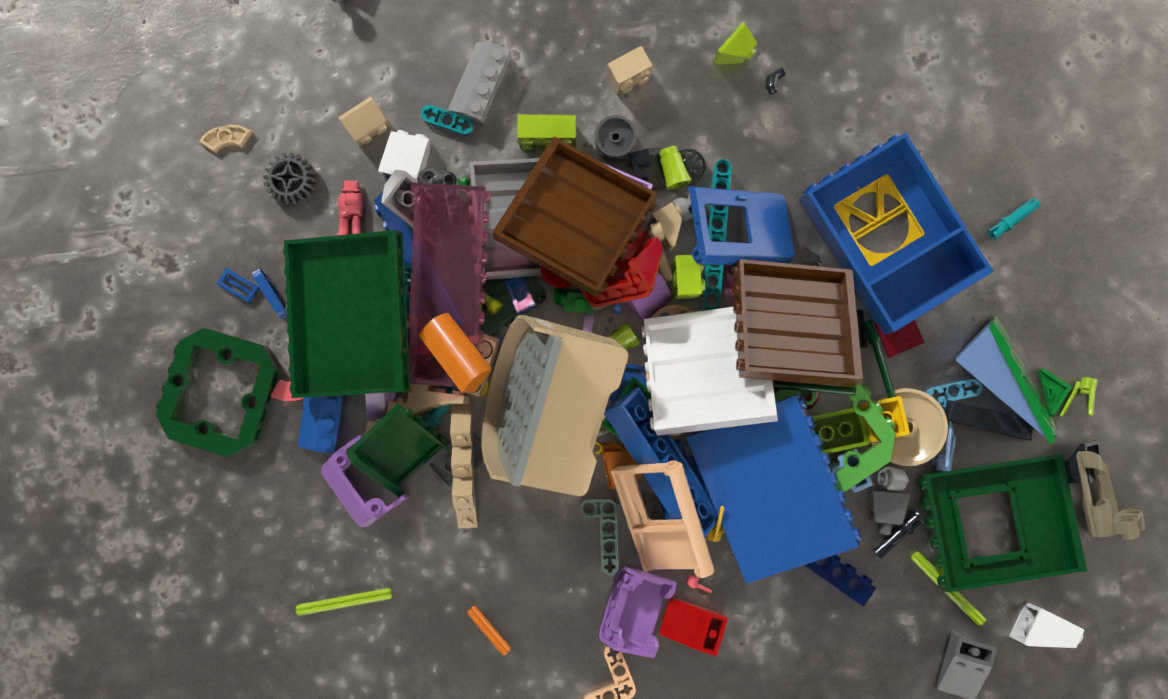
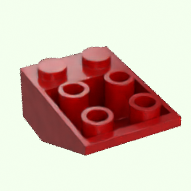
(693, 626)

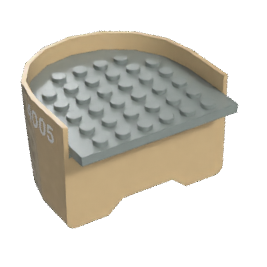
(548, 404)

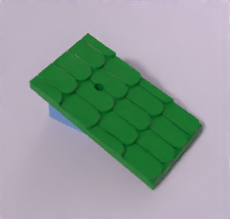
(1001, 370)

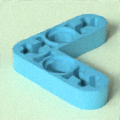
(966, 383)

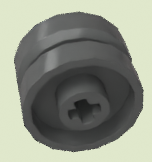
(615, 127)

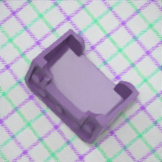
(634, 611)

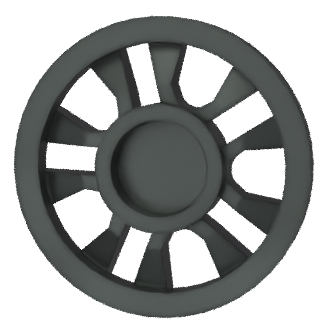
(690, 164)

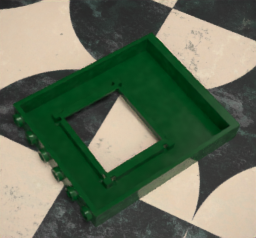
(1041, 516)

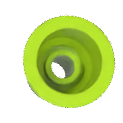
(674, 168)
(625, 337)

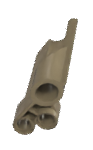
(1104, 517)

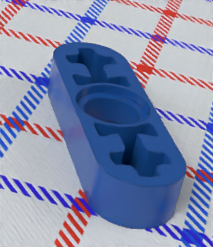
(270, 293)

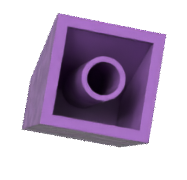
(657, 299)

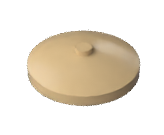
(926, 426)

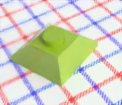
(737, 47)

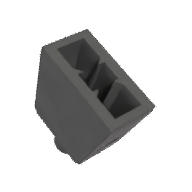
(887, 508)

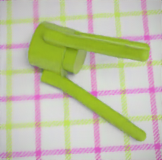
(1087, 387)

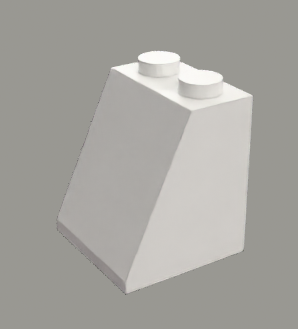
(405, 153)
(1044, 629)

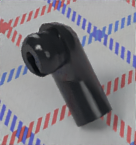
(771, 80)

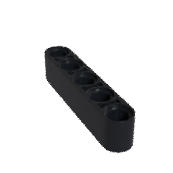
(988, 420)

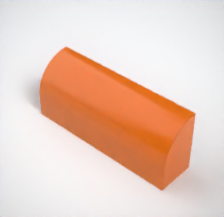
(455, 353)

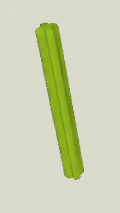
(956, 596)
(345, 601)

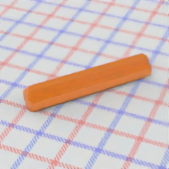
(489, 630)

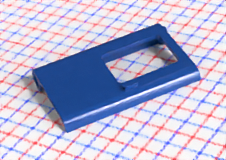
(765, 224)

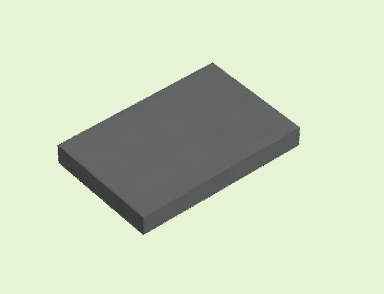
(440, 462)

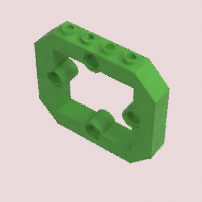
(874, 457)

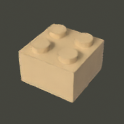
(629, 70)

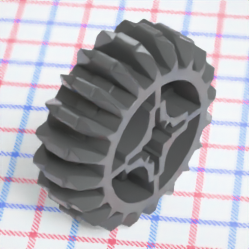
(274, 175)

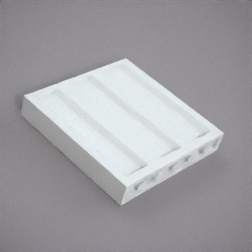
(696, 375)

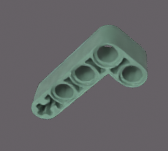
(605, 536)

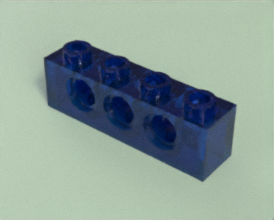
(860, 593)

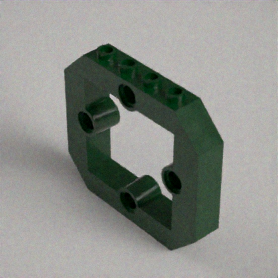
(173, 395)

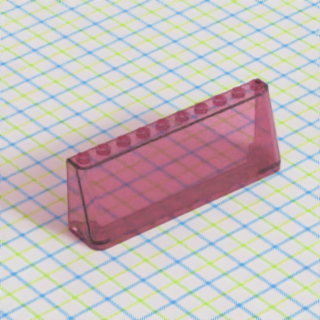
(446, 269)

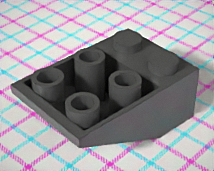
(965, 666)

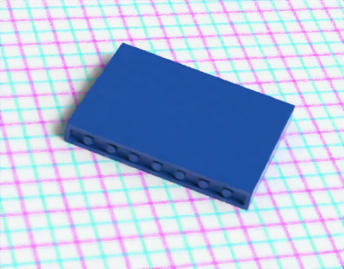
(775, 492)

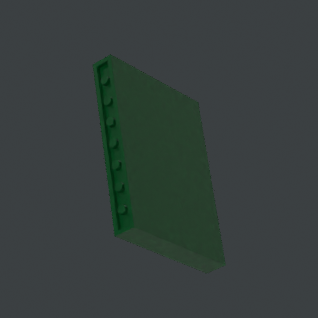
(347, 314)

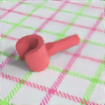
(692, 581)

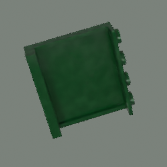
(395, 448)

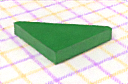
(1054, 390)

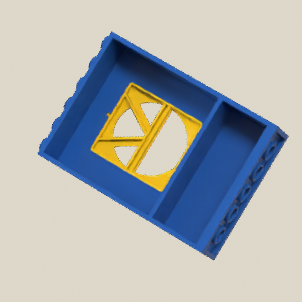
(937, 253)

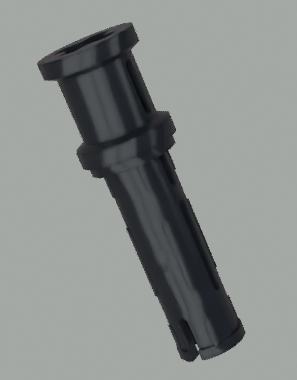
(899, 533)

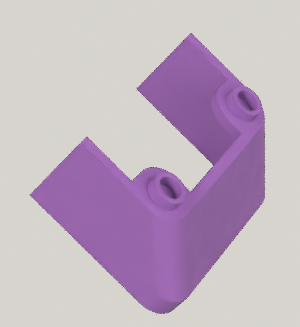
(362, 512)

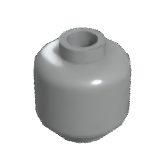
(893, 479)

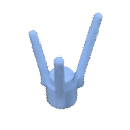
(944, 461)

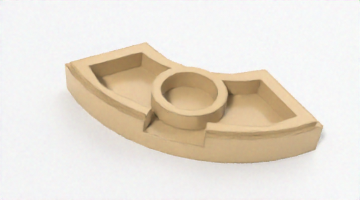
(225, 135)

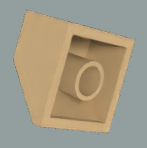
(364, 121)
(670, 221)

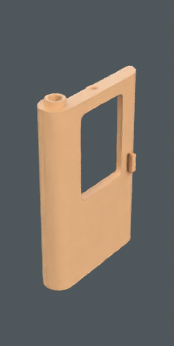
(664, 542)

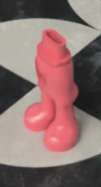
(350, 207)

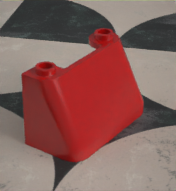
(633, 278)

